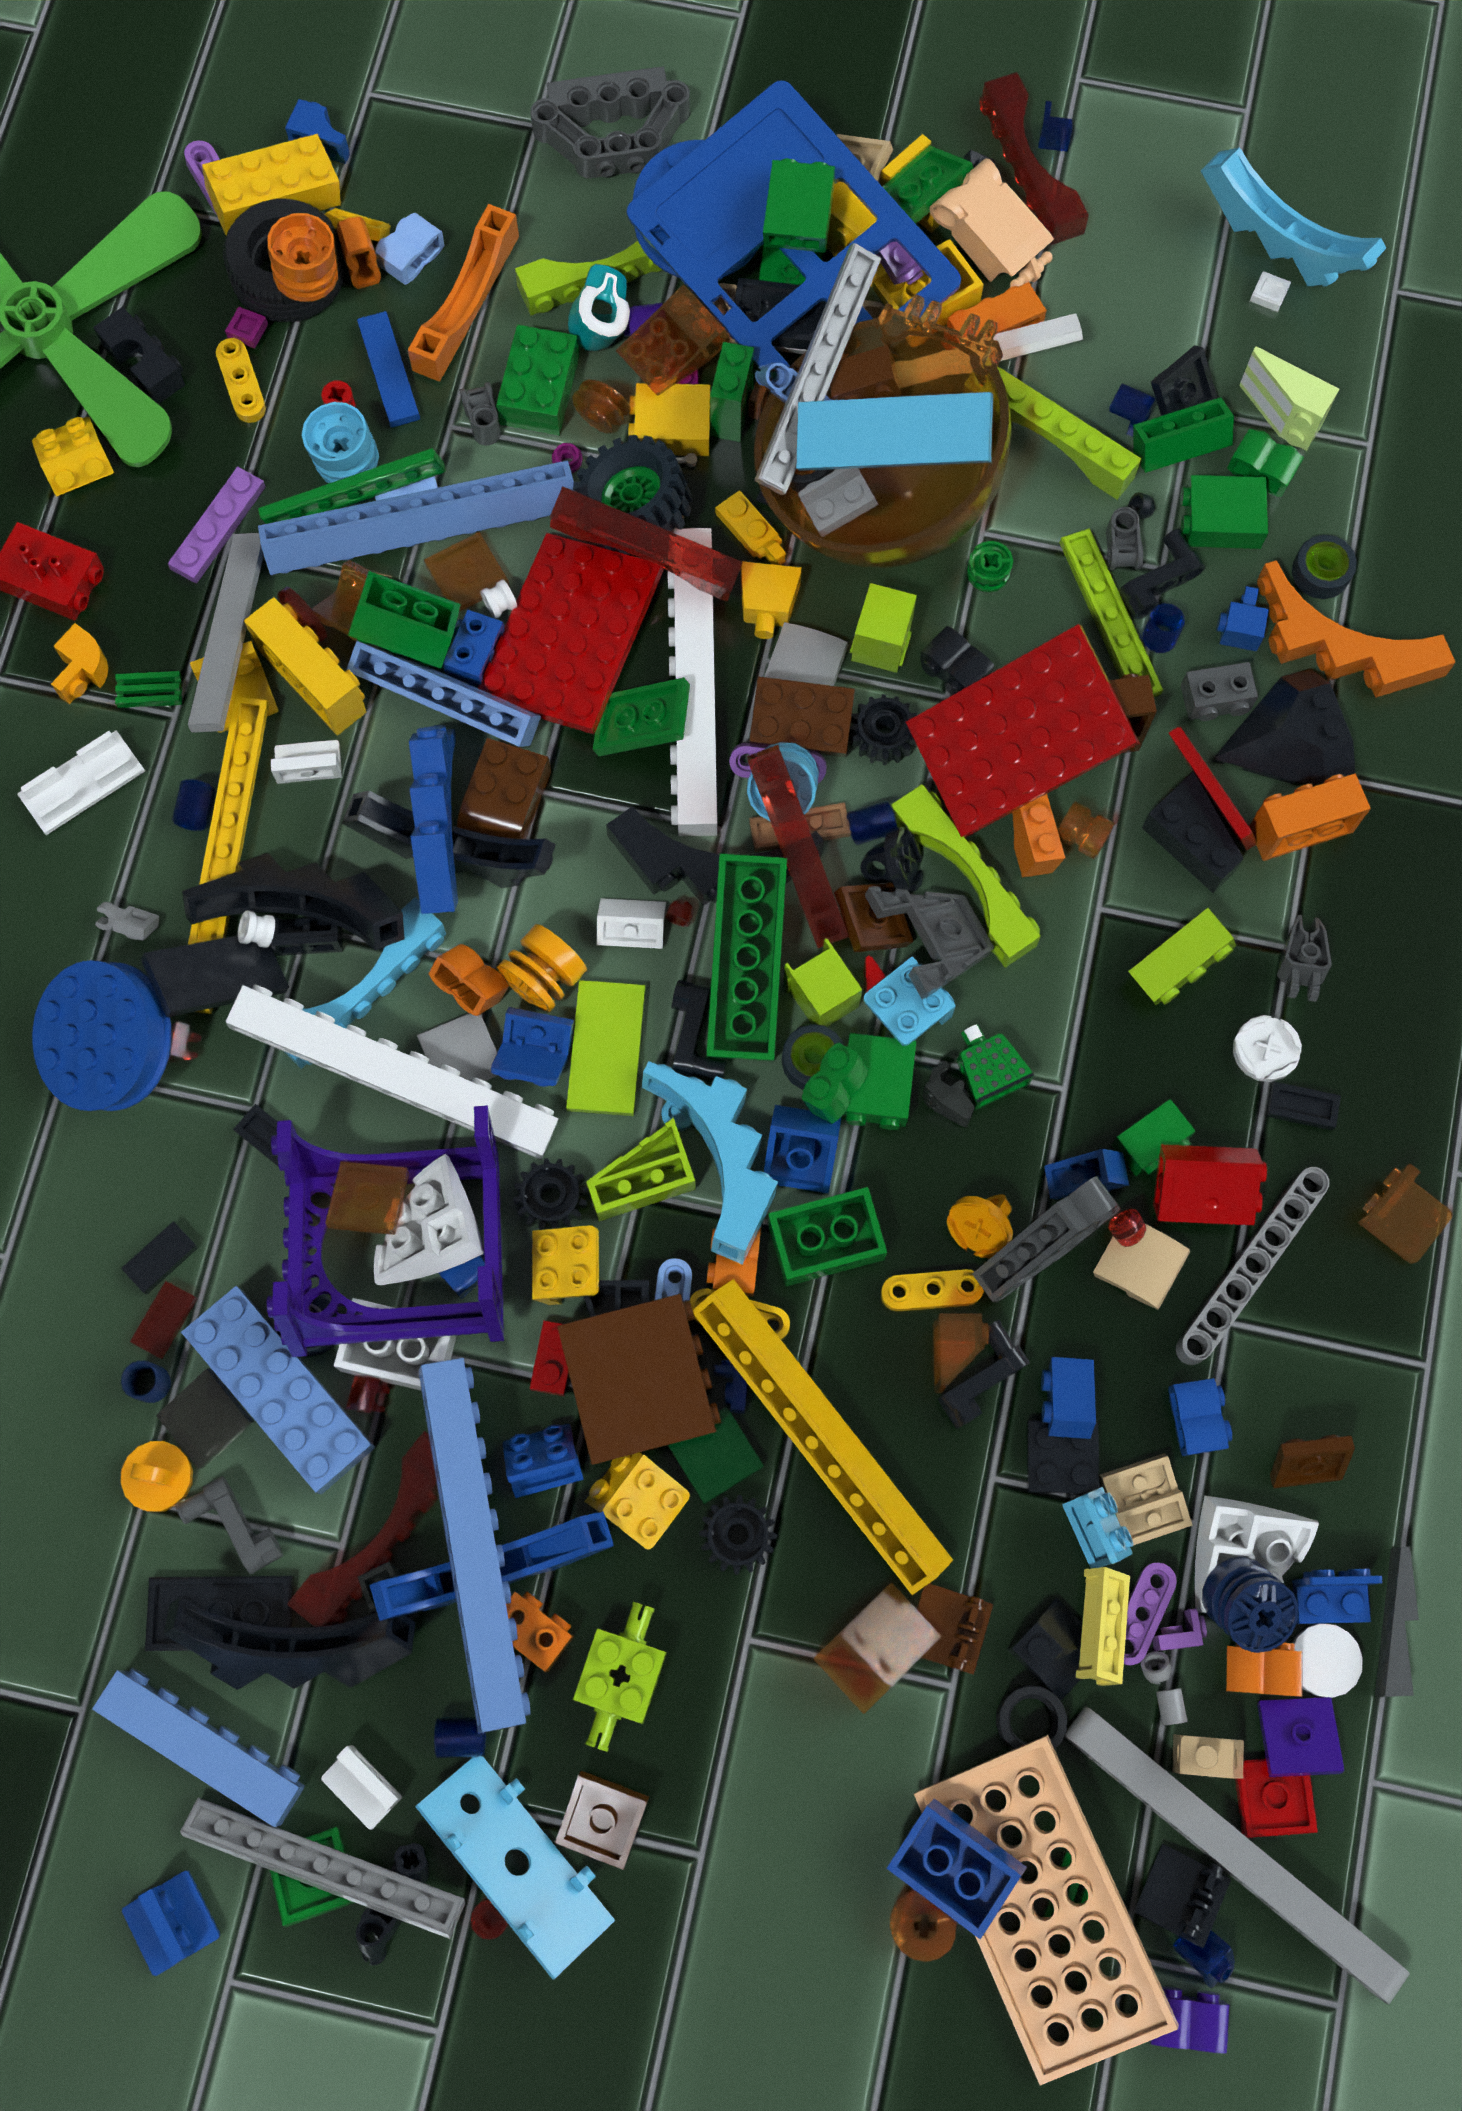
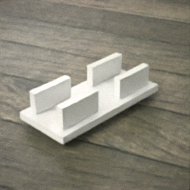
(80, 782)

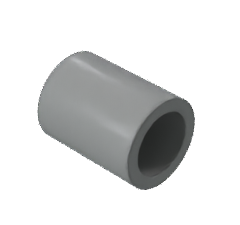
(1171, 1706)

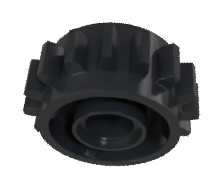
(878, 745)
(551, 1177)
(746, 1516)

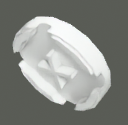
(1267, 1048)
(1329, 1660)

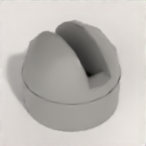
(1156, 1659)

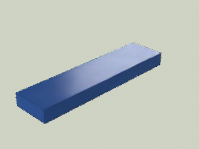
(388, 369)

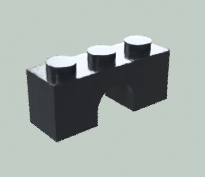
(126, 338)

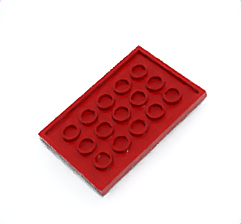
(571, 631)
(1022, 731)

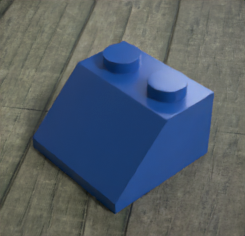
(801, 1149)

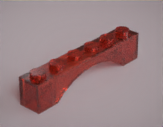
(1054, 203)
(603, 524)
(797, 845)
(328, 1593)

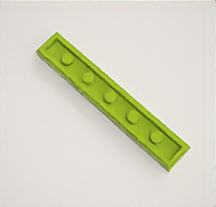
(1107, 607)

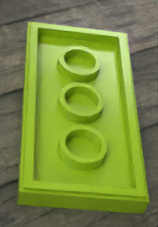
(606, 1048)

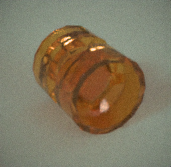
(1083, 829)

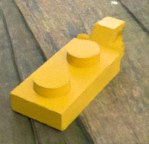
(751, 528)

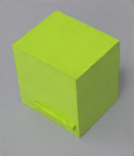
(884, 628)
(823, 987)

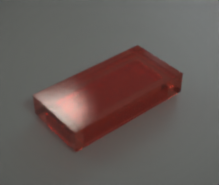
(163, 1320)

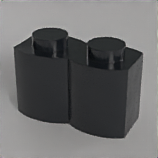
(954, 661)

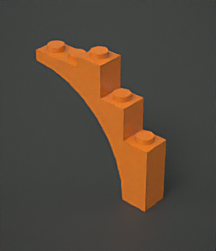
(1341, 651)

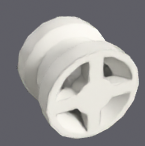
(498, 599)
(256, 929)

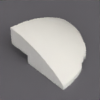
(433, 1228)
(1252, 1531)

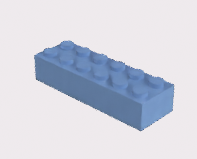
(278, 1390)

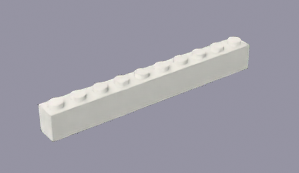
(695, 662)
(389, 1070)

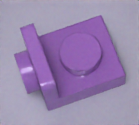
(899, 264)
(1175, 1638)

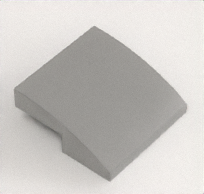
(806, 656)
(461, 1045)

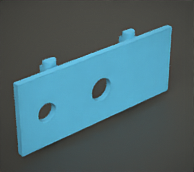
(547, 1904)

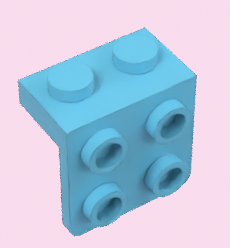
(901, 1007)
(1098, 1528)

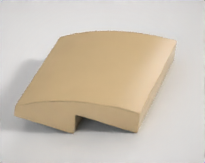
(1145, 1268)
(1147, 1498)

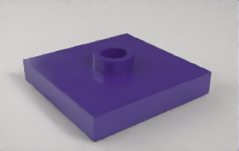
(1300, 1737)

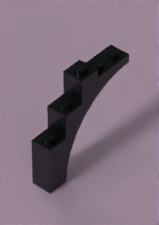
(491, 857)
(663, 860)
(306, 891)
(292, 1655)

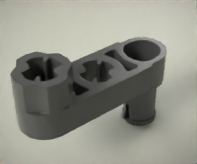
(253, 1550)

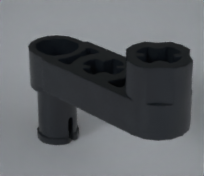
(1141, 591)
(693, 1000)
(960, 1401)
(378, 1928)

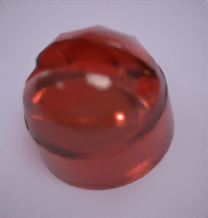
(680, 913)

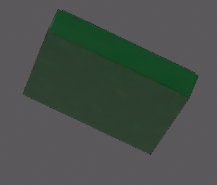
(717, 1459)

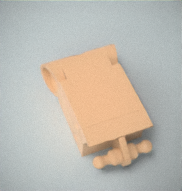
(994, 226)

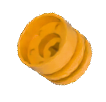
(537, 974)

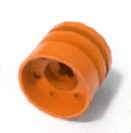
(303, 257)

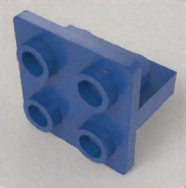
(541, 1460)
(170, 1922)

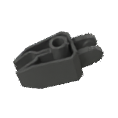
(1305, 959)

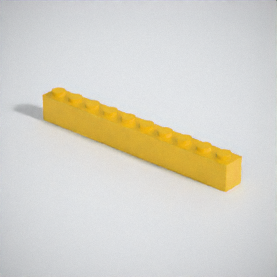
(823, 1437)

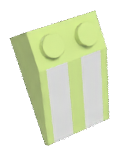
(1287, 397)

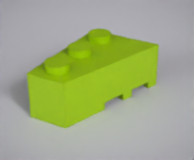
(1183, 957)
(644, 1175)

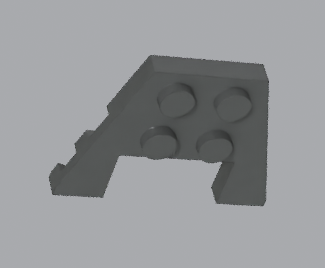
(946, 929)

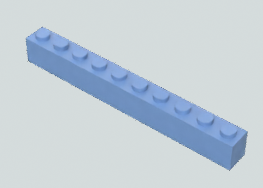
(413, 518)
(472, 1547)

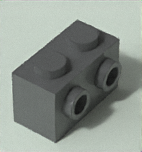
(1219, 691)

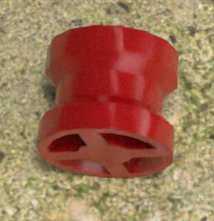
(338, 389)

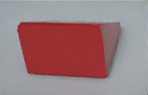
(872, 973)

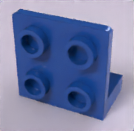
(1334, 1599)

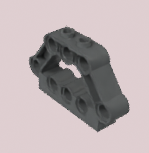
(607, 98)
(1047, 1239)

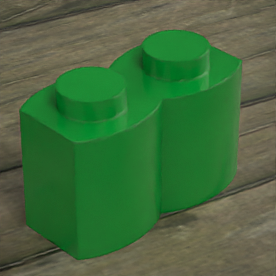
(1263, 457)
(830, 1088)

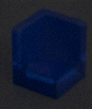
(1054, 131)
(1132, 406)

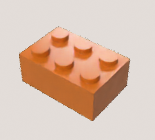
(1309, 816)

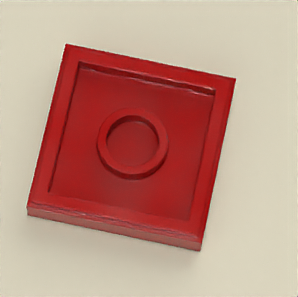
(1274, 1803)

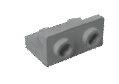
(837, 499)

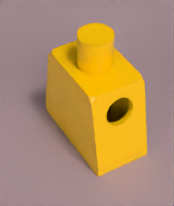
(768, 595)

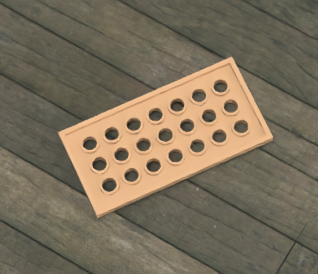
(1104, 1904)

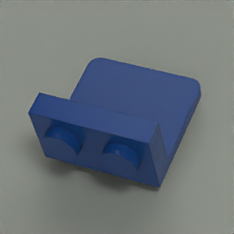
(533, 1047)

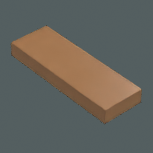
(827, 820)

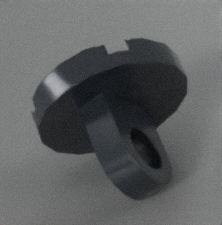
(899, 858)

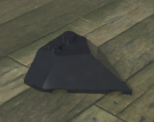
(1294, 734)

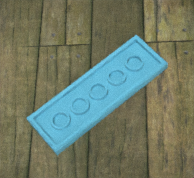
(895, 431)

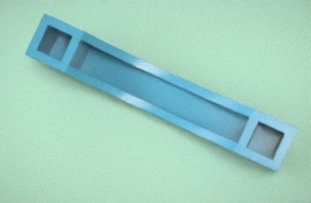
(421, 935)

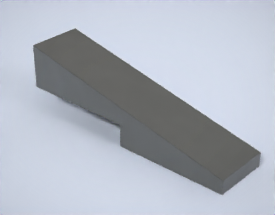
(1400, 1606)

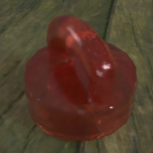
(1127, 1224)

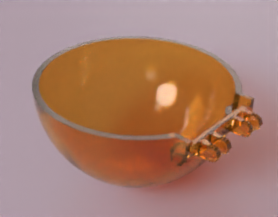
(918, 506)

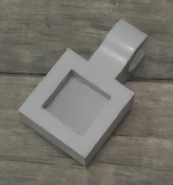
(131, 922)

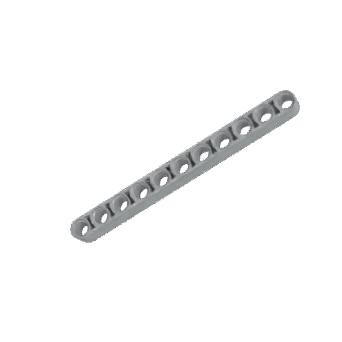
(1237, 1855)

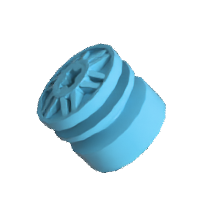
(339, 441)
(803, 774)

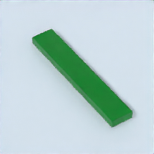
(356, 487)

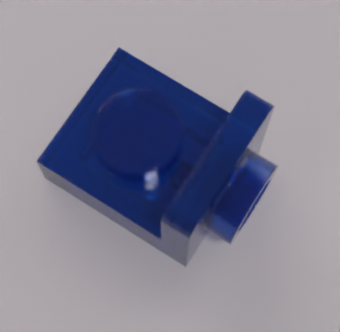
(735, 1392)
(1212, 1962)

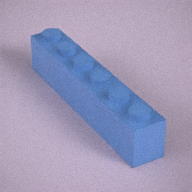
(444, 694)
(199, 1747)

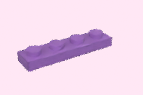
(216, 525)

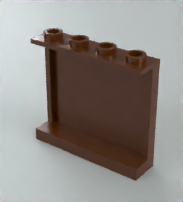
(638, 1378)

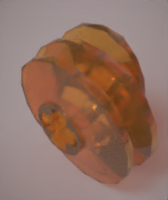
(600, 405)
(918, 1946)

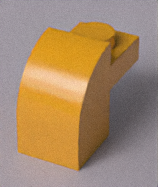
(84, 661)

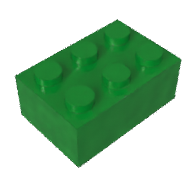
(538, 380)
(404, 620)
(826, 1236)

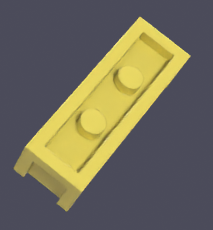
(1104, 1626)

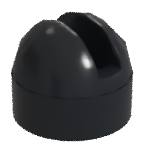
(1142, 504)

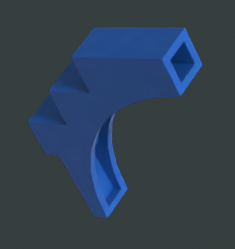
(431, 805)
(523, 1558)

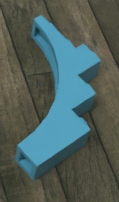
(1282, 230)
(733, 1146)

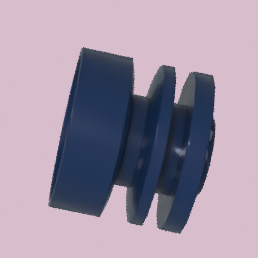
(1250, 1604)

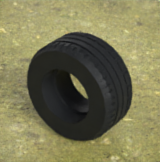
(248, 248)

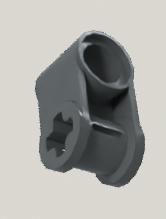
(481, 410)
(1124, 546)

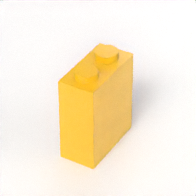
(675, 417)

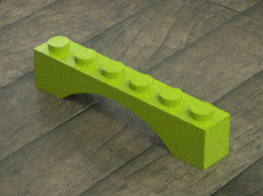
(554, 283)
(1098, 456)
(1005, 923)

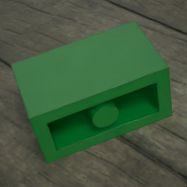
(1143, 1139)

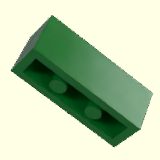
(1183, 434)

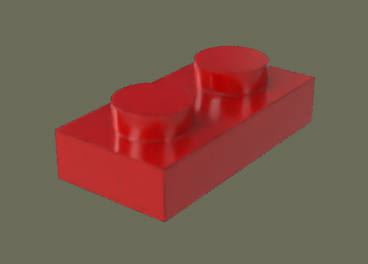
(550, 1366)

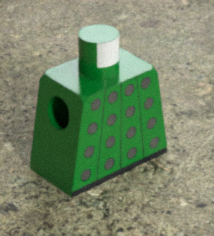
(991, 1067)

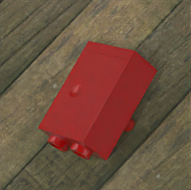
(48, 571)
(1209, 1184)

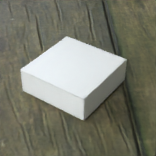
(1270, 291)

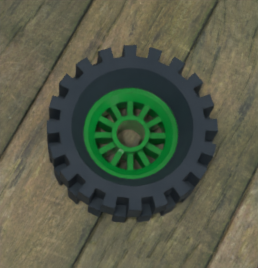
(639, 481)

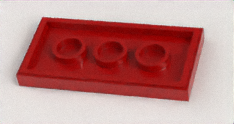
(1213, 788)

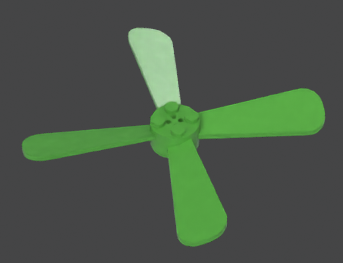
(41, 317)

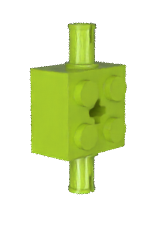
(632, 1697)

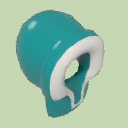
(594, 329)

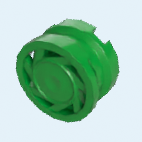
(990, 565)

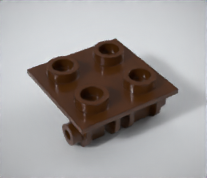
(959, 1621)

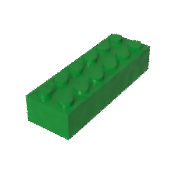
(746, 957)

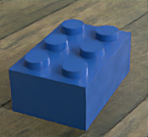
(956, 1868)

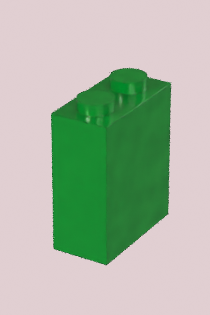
(799, 205)
(731, 391)
(1225, 511)
(888, 1083)

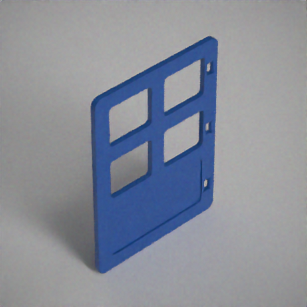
(717, 208)

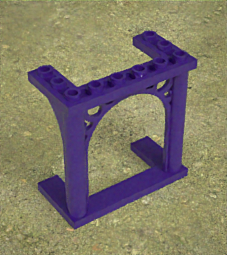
(315, 1170)

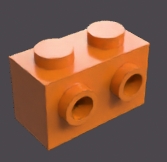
(539, 1636)

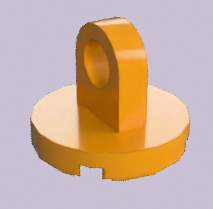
(981, 1224)
(156, 1476)

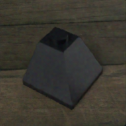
(1051, 1648)

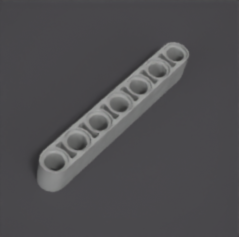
(1264, 1254)

